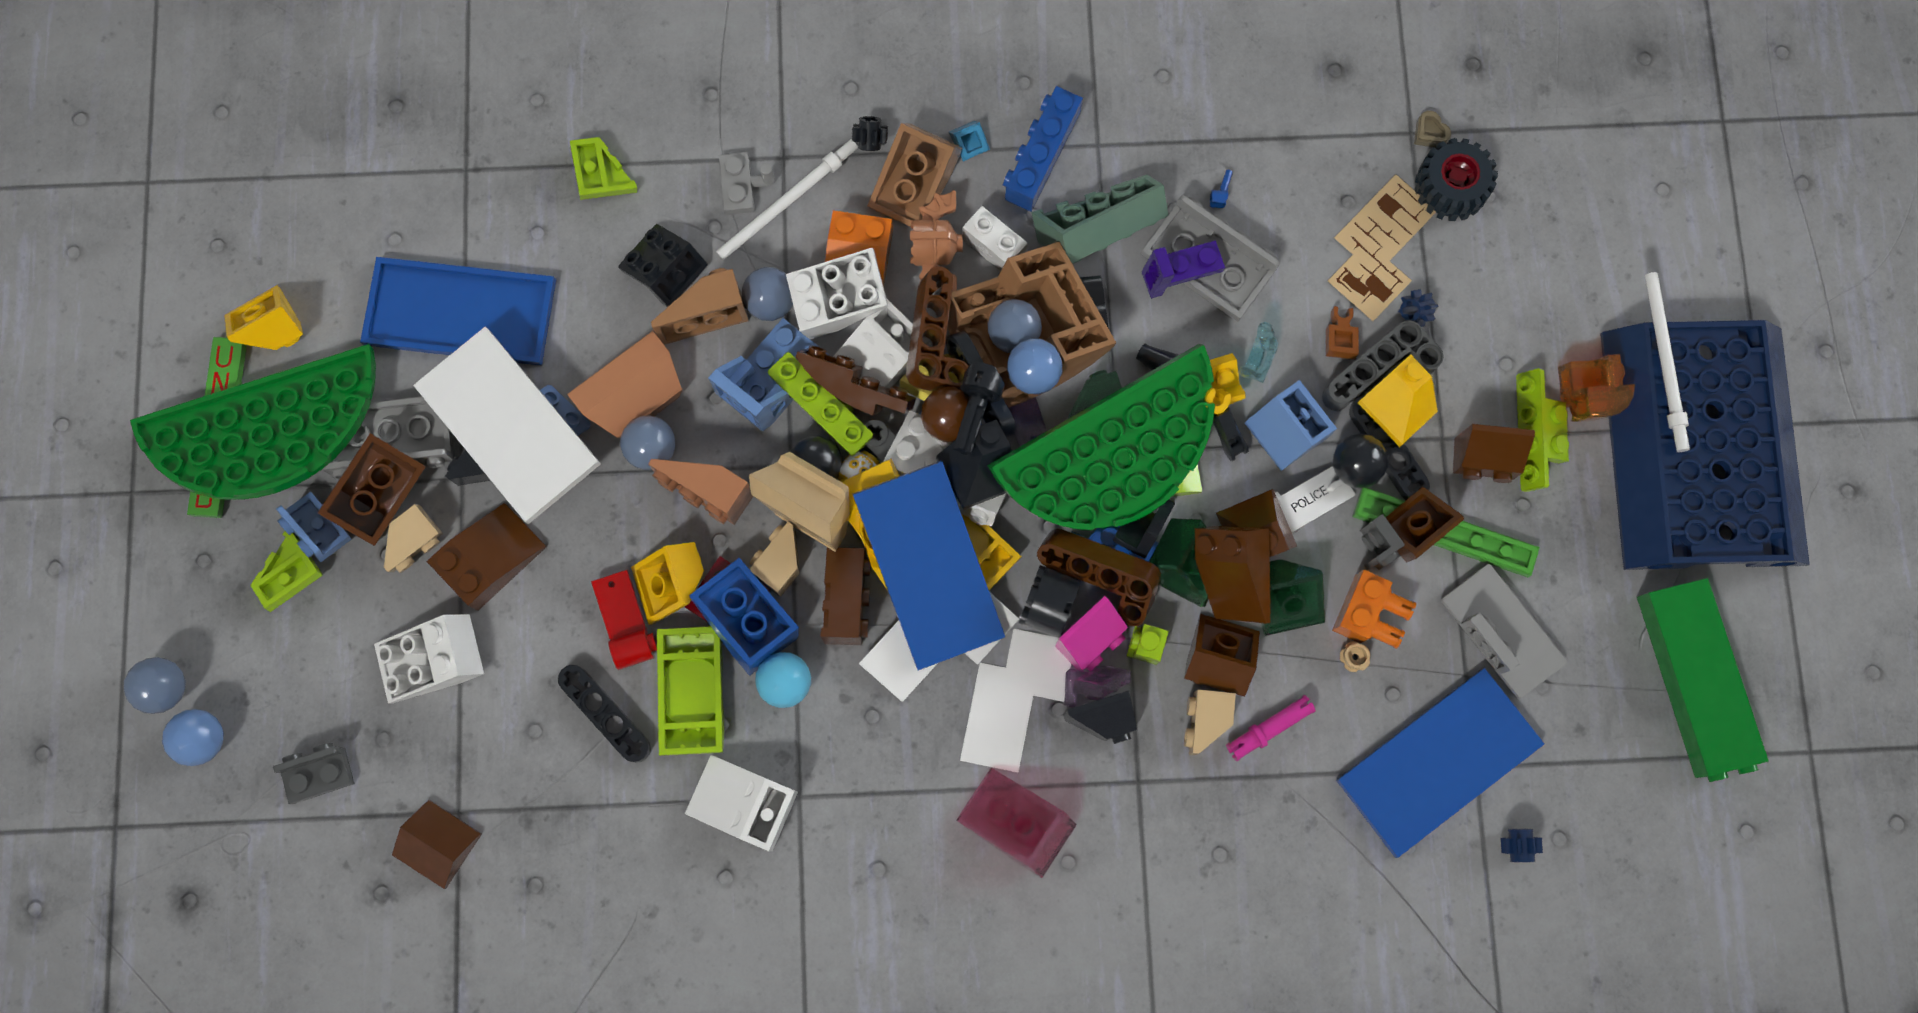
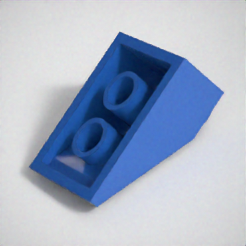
(745, 615)

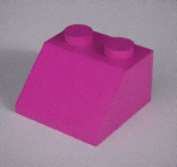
(1092, 636)

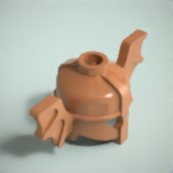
(935, 239)

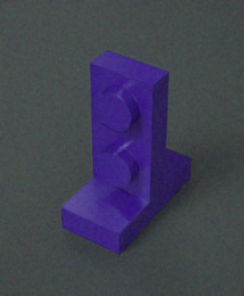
(1181, 266)

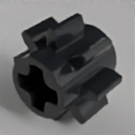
(869, 133)

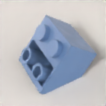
(1290, 425)

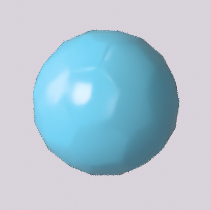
(783, 680)

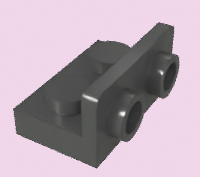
(1382, 539)
(315, 773)

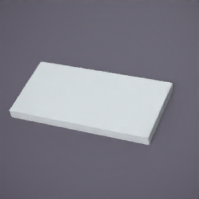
(507, 425)

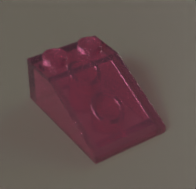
(1017, 822)

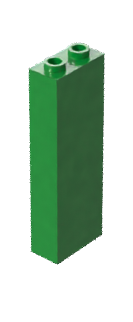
(1702, 680)

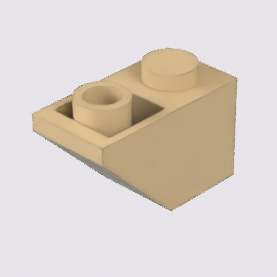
(408, 536)
(779, 562)
(1211, 717)

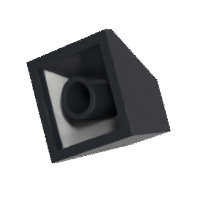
(969, 473)
(1105, 718)

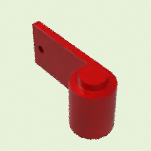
(624, 621)

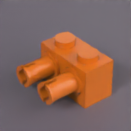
(1362, 606)

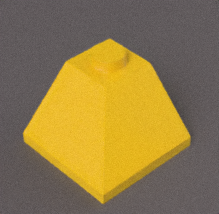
(264, 322)
(1402, 400)
(667, 579)

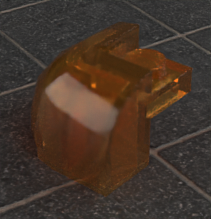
(1594, 388)

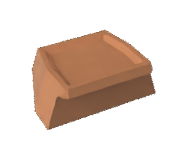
(630, 386)

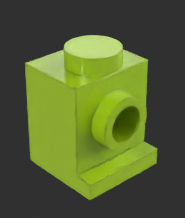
(1147, 644)

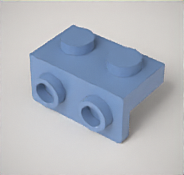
(317, 533)

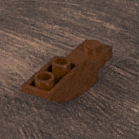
(843, 381)

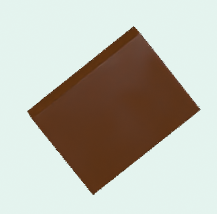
(1422, 522)
(435, 843)

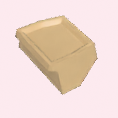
(804, 498)

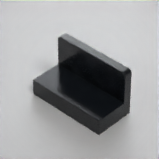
(1142, 533)

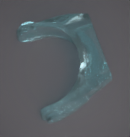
(1264, 342)

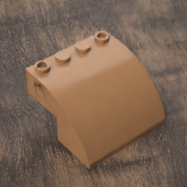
(1064, 306)

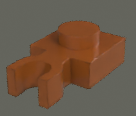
(1341, 338)

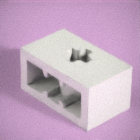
(992, 238)

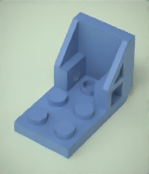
(747, 383)

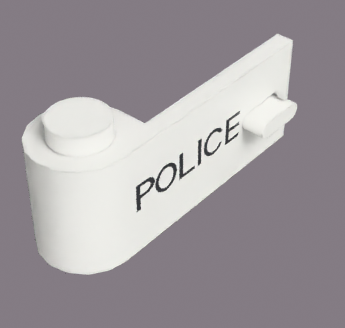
(1313, 499)

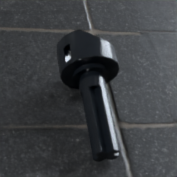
(980, 389)

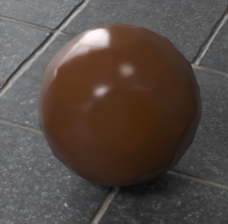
(944, 413)

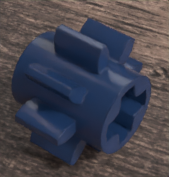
(1418, 307)
(1521, 845)

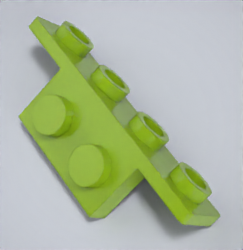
(828, 411)
(1550, 425)

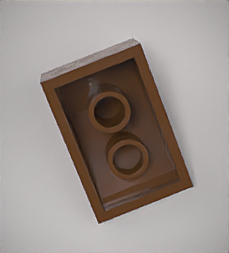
(371, 489)
(486, 556)
(1235, 571)

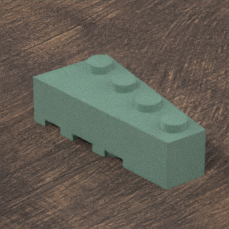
(1102, 217)

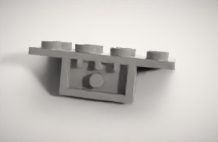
(1504, 631)

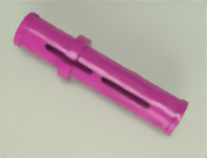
(1259, 734)

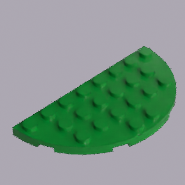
(262, 431)
(1118, 453)

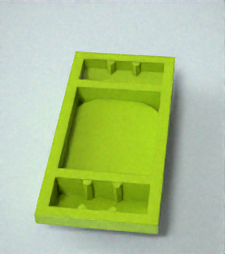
(690, 691)

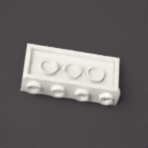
(917, 448)

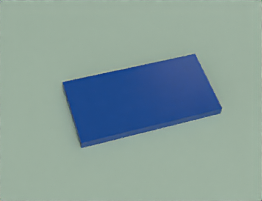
(445, 305)
(929, 565)
(1440, 762)

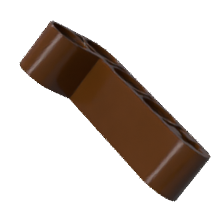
(935, 329)
(1105, 569)

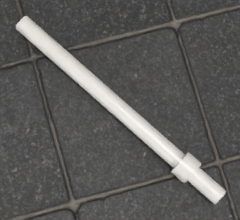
(831, 162)
(1677, 418)

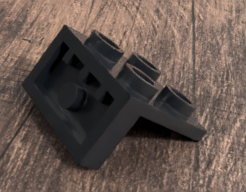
(663, 264)

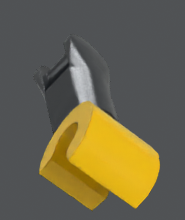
(1225, 423)

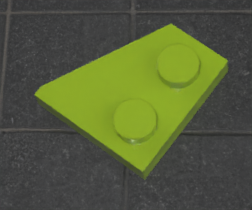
(598, 171)
(284, 574)

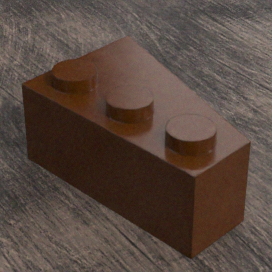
(845, 596)

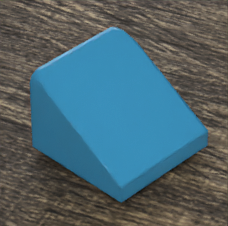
(971, 139)

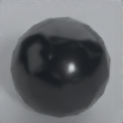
(820, 453)
(1360, 460)

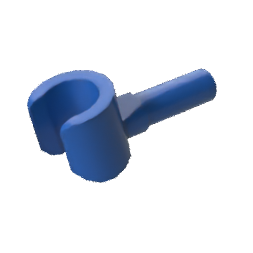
(1219, 197)

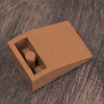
(707, 485)

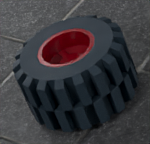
(1456, 179)

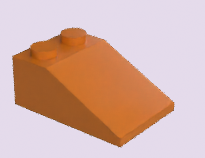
(859, 232)

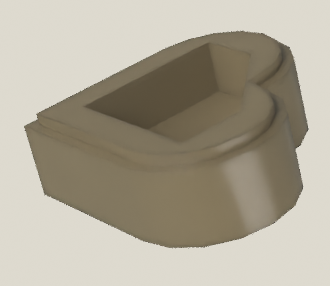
(1431, 130)

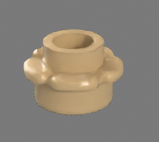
(1363, 656)

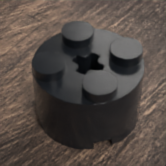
(1050, 601)

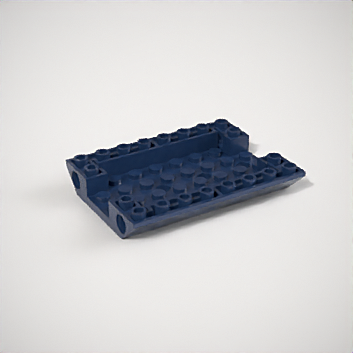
(1671, 498)

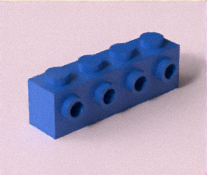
(1043, 149)

